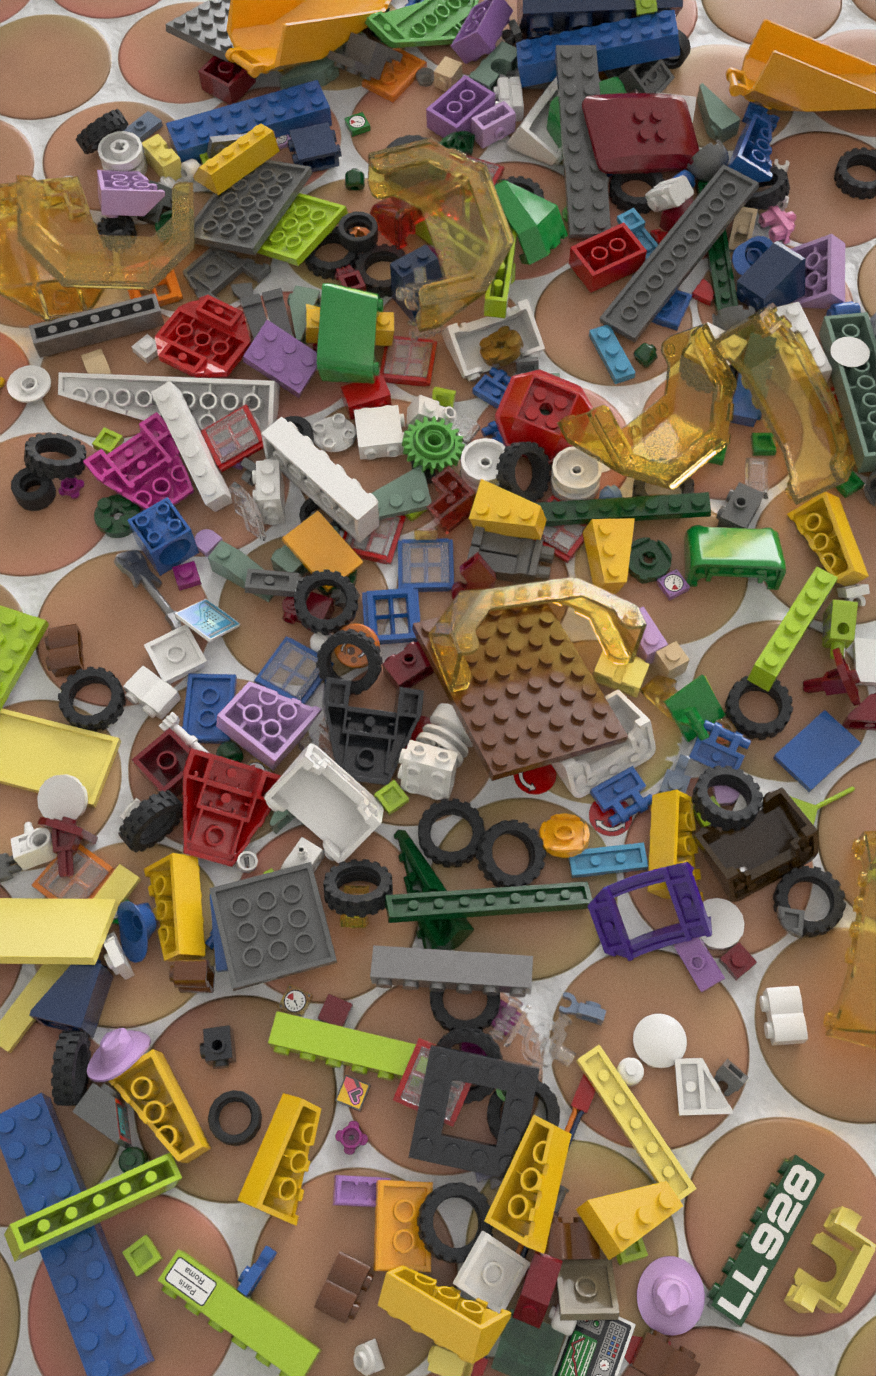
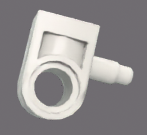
(33, 847)
(304, 853)

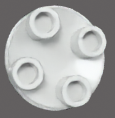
(334, 433)
(659, 1040)

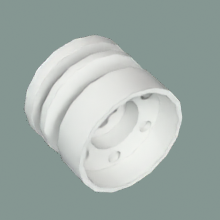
(446, 732)

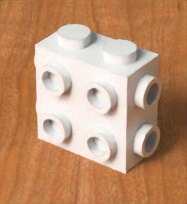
(379, 432)
(269, 491)
(427, 770)

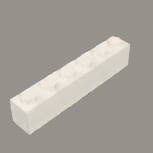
(192, 446)

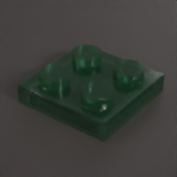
(527, 1349)

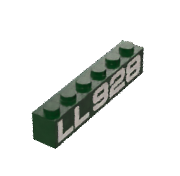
(765, 1240)

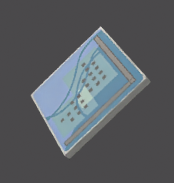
(207, 620)

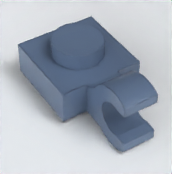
(676, 779)
(586, 1011)

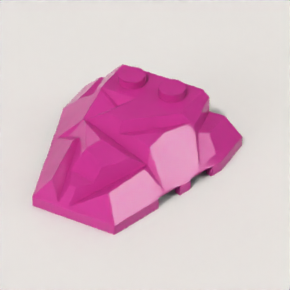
(144, 466)

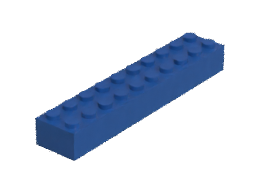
(82, 1264)

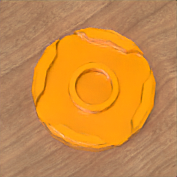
(564, 835)

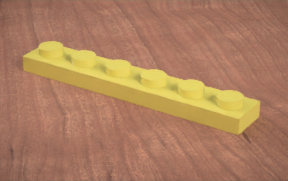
(634, 1122)

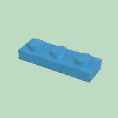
(612, 354)
(609, 860)

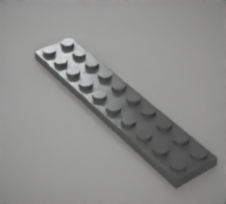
(584, 183)
(679, 253)

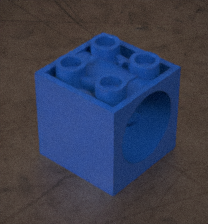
(163, 536)

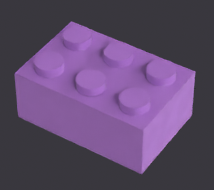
(481, 29)
(457, 106)
(282, 358)

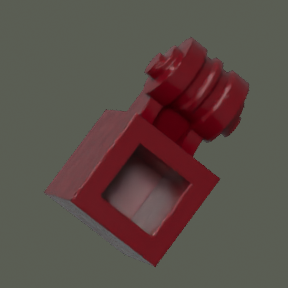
(350, 278)
(476, 573)
(317, 605)

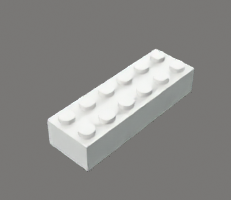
(321, 479)

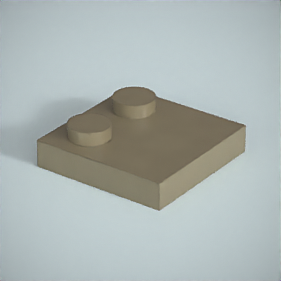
(587, 1290)

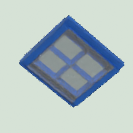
(426, 564)
(392, 614)
(291, 671)

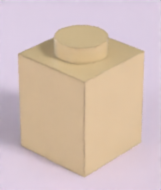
(447, 73)
(671, 661)

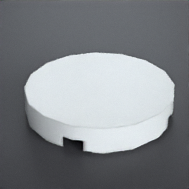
(62, 797)
(726, 924)

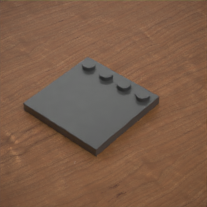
(272, 926)

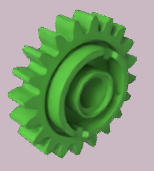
(420, 442)

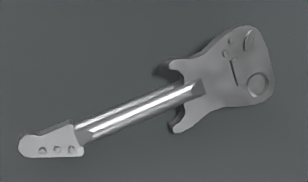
(135, 567)

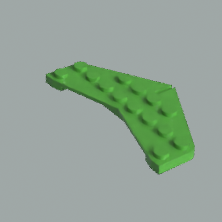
(421, 23)

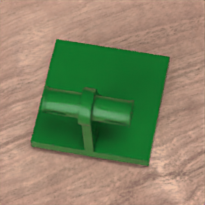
(693, 706)

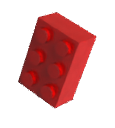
(607, 257)

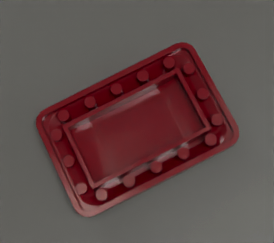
(640, 132)

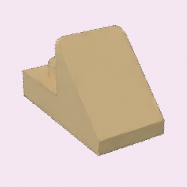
(742, 227)
(95, 362)

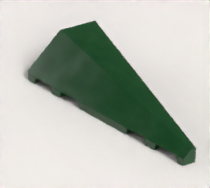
(420, 878)

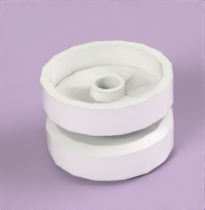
(122, 152)
(480, 462)
(575, 475)

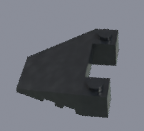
(365, 739)

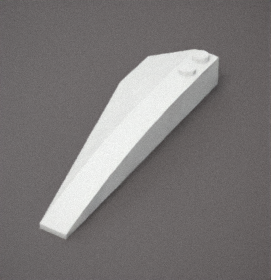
(206, 397)

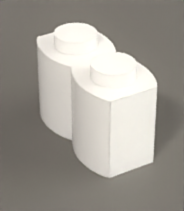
(151, 692)
(784, 1015)

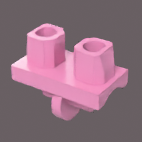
(781, 223)

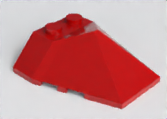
(222, 805)

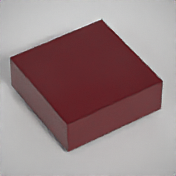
(335, 1011)

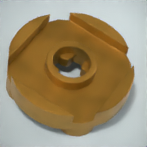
(491, 347)

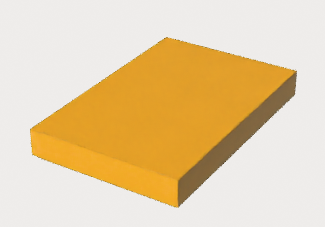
(321, 547)
(396, 1226)

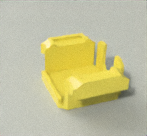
(850, 1266)

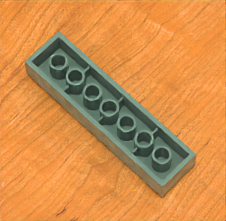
(855, 385)

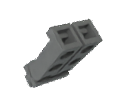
(274, 307)
(512, 557)

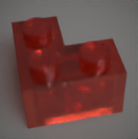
(454, 500)

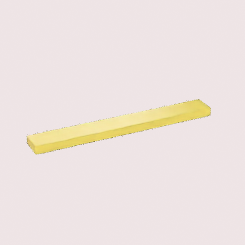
(17, 1019)

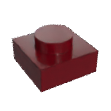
(737, 961)

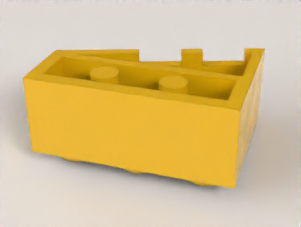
(506, 513)
(608, 551)
(628, 1215)

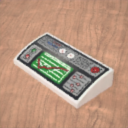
(594, 1348)

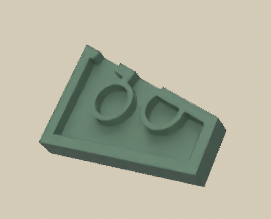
(403, 495)

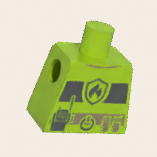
(839, 625)

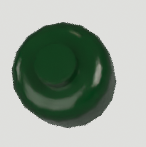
(354, 180)
(645, 354)
(231, 751)
(132, 1158)

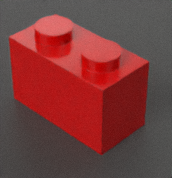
(365, 395)

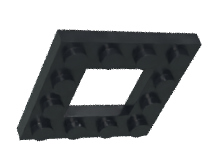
(451, 1064)

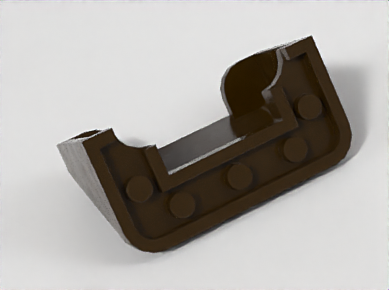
(764, 850)

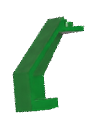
(532, 219)

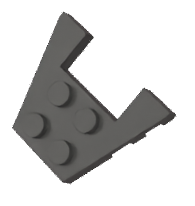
(217, 269)

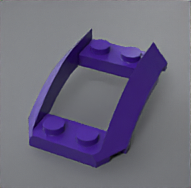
(686, 902)

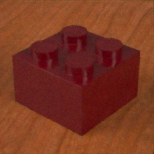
(225, 80)
(164, 762)

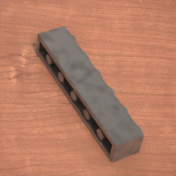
(96, 325)
(451, 970)

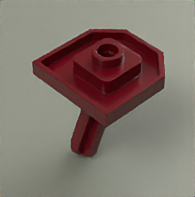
(836, 681)
(65, 841)

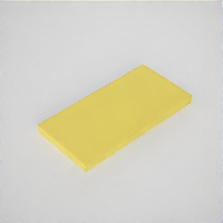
(41, 748)
(54, 930)

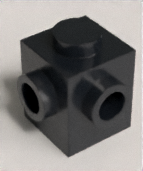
(218, 1047)

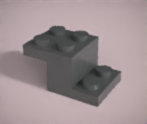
(364, 57)
(645, 77)

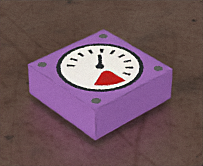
(673, 584)

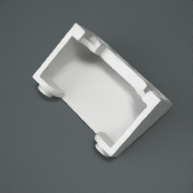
(531, 135)
(465, 339)
(591, 769)
(326, 802)

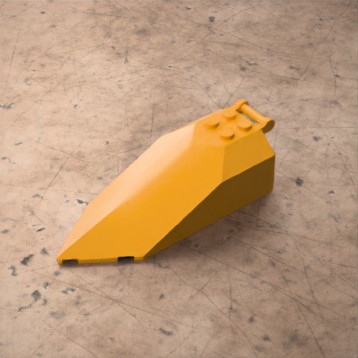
(292, 32)
(802, 74)

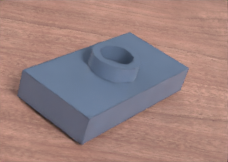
(145, 126)

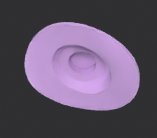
(117, 1054)
(670, 1295)

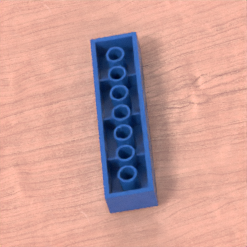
(616, 43)
(279, 111)

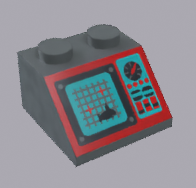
(106, 1113)

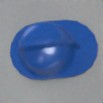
(749, 252)
(136, 927)

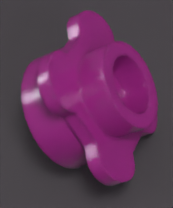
(67, 484)
(350, 1145)

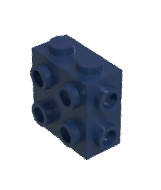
(315, 147)

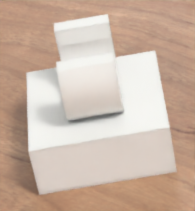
(854, 591)

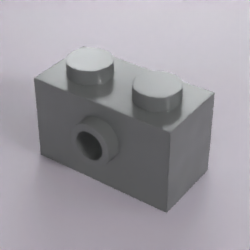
(741, 507)

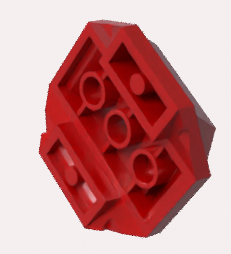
(204, 338)
(520, 414)

